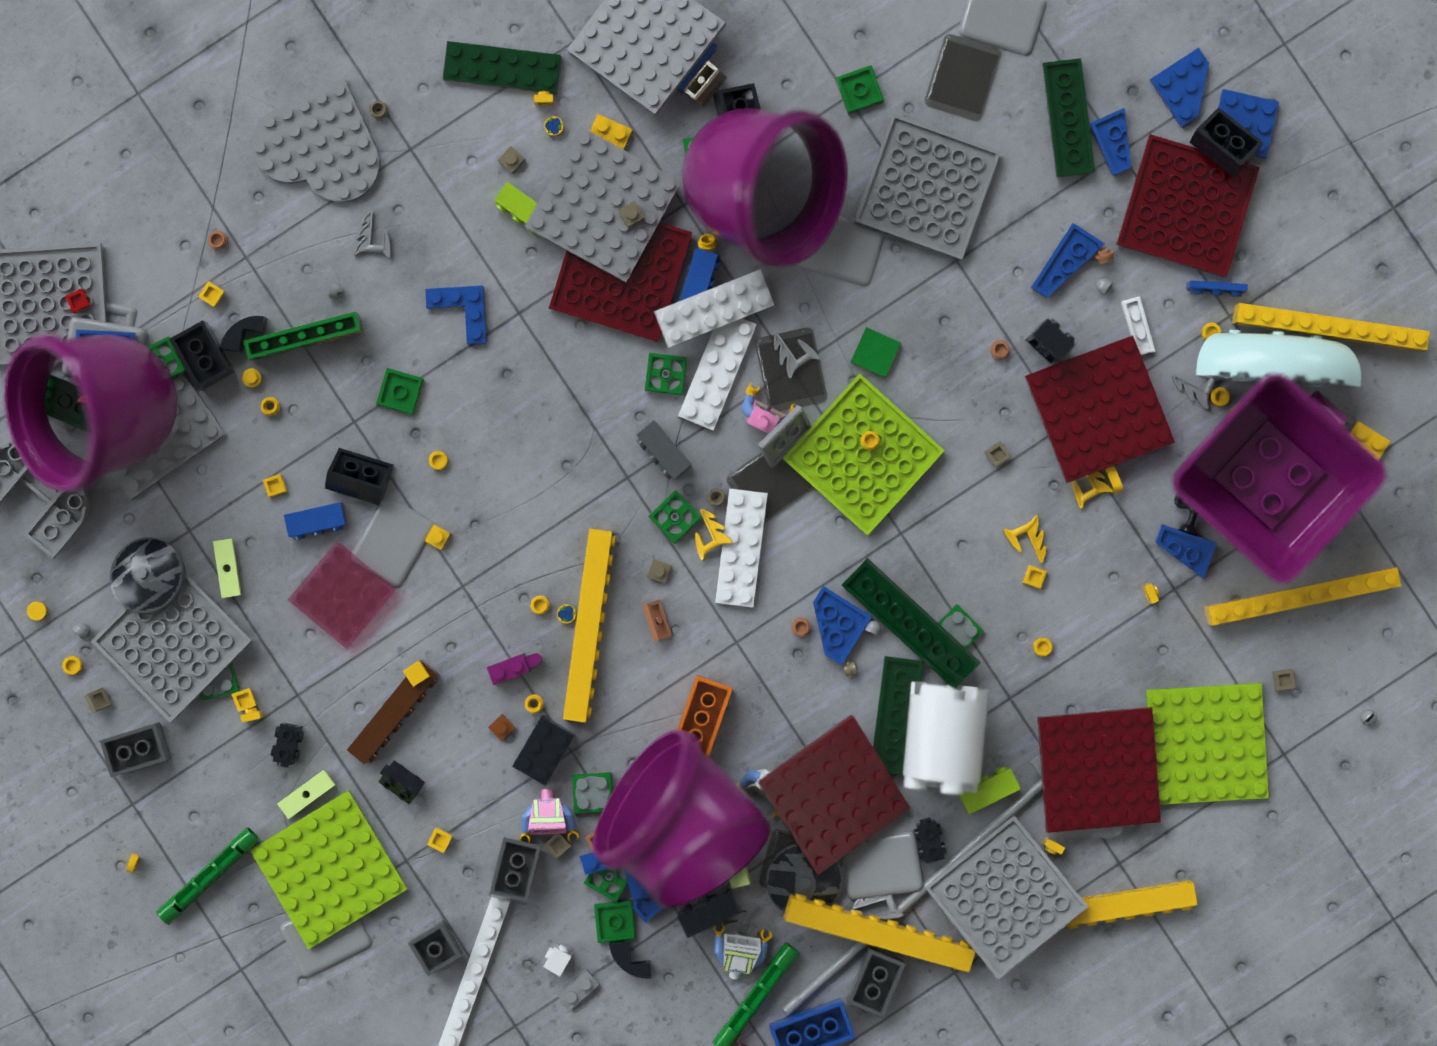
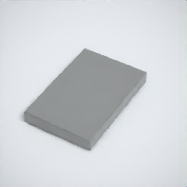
(784, 436)

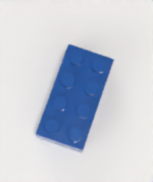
(816, 1026)

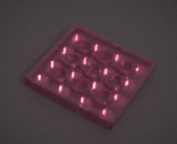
(342, 594)

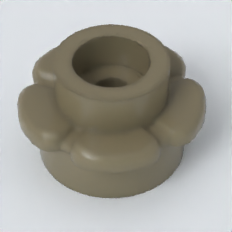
(373, 109)
(715, 502)
(850, 669)

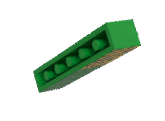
(303, 336)

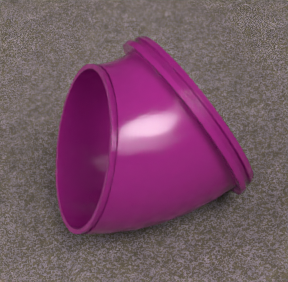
(724, 167)
(126, 399)
(679, 822)

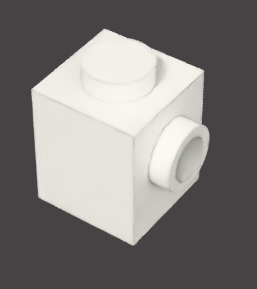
(557, 958)

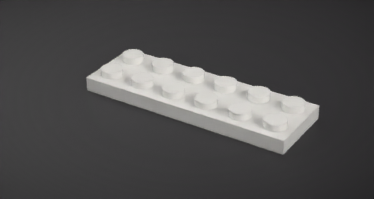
(714, 308)
(716, 373)
(741, 558)

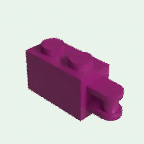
(513, 667)

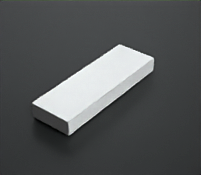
(1138, 324)

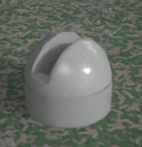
(1104, 285)
(335, 290)
(873, 627)
(81, 629)
(1365, 715)

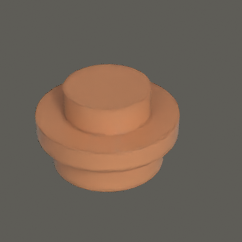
(217, 240)
(1104, 256)
(1000, 349)
(800, 627)

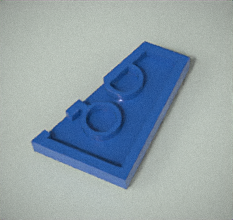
(1112, 140)
(1187, 547)

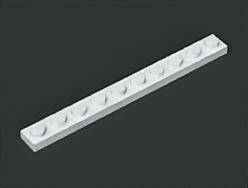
(474, 972)

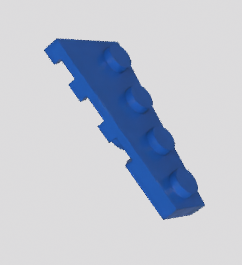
(1069, 255)

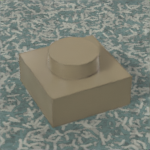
(511, 159)
(631, 214)
(997, 454)
(659, 571)
(1284, 679)
(97, 700)
(557, 845)

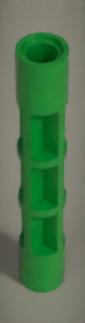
(207, 876)
(764, 986)

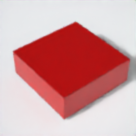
(78, 301)

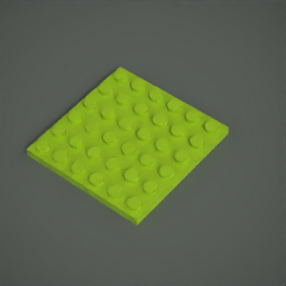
(860, 480)
(1209, 743)
(328, 869)

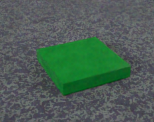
(859, 89)
(875, 352)
(400, 391)
(615, 921)

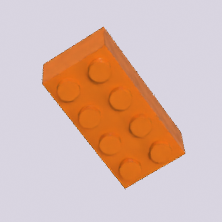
(705, 710)

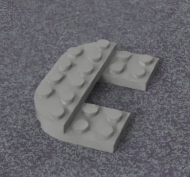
(62, 515)

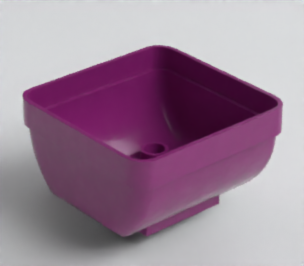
(1279, 476)

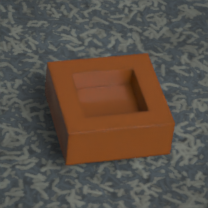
(501, 727)

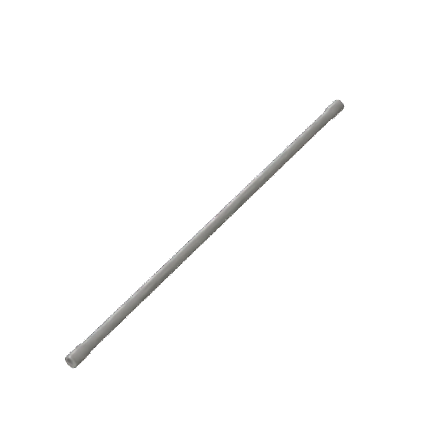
(797, 1001)

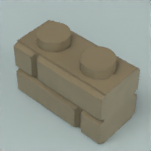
(705, 83)

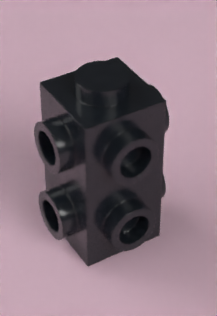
(286, 746)
(401, 781)
(931, 846)

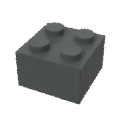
(435, 948)

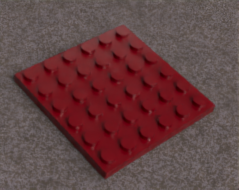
(1186, 207)
(629, 306)
(1099, 409)
(1099, 769)
(834, 794)

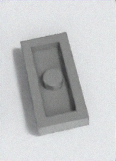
(578, 989)

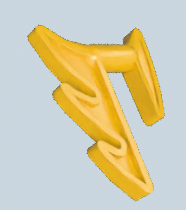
(1098, 488)
(1031, 529)
(718, 537)

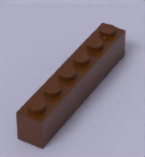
(389, 717)

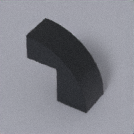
(235, 336)
(621, 953)

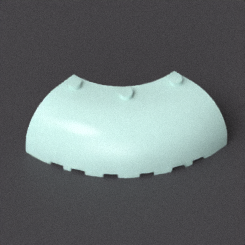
(1301, 359)

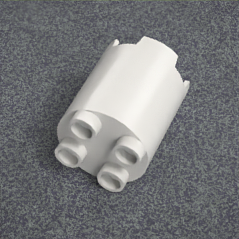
(945, 737)

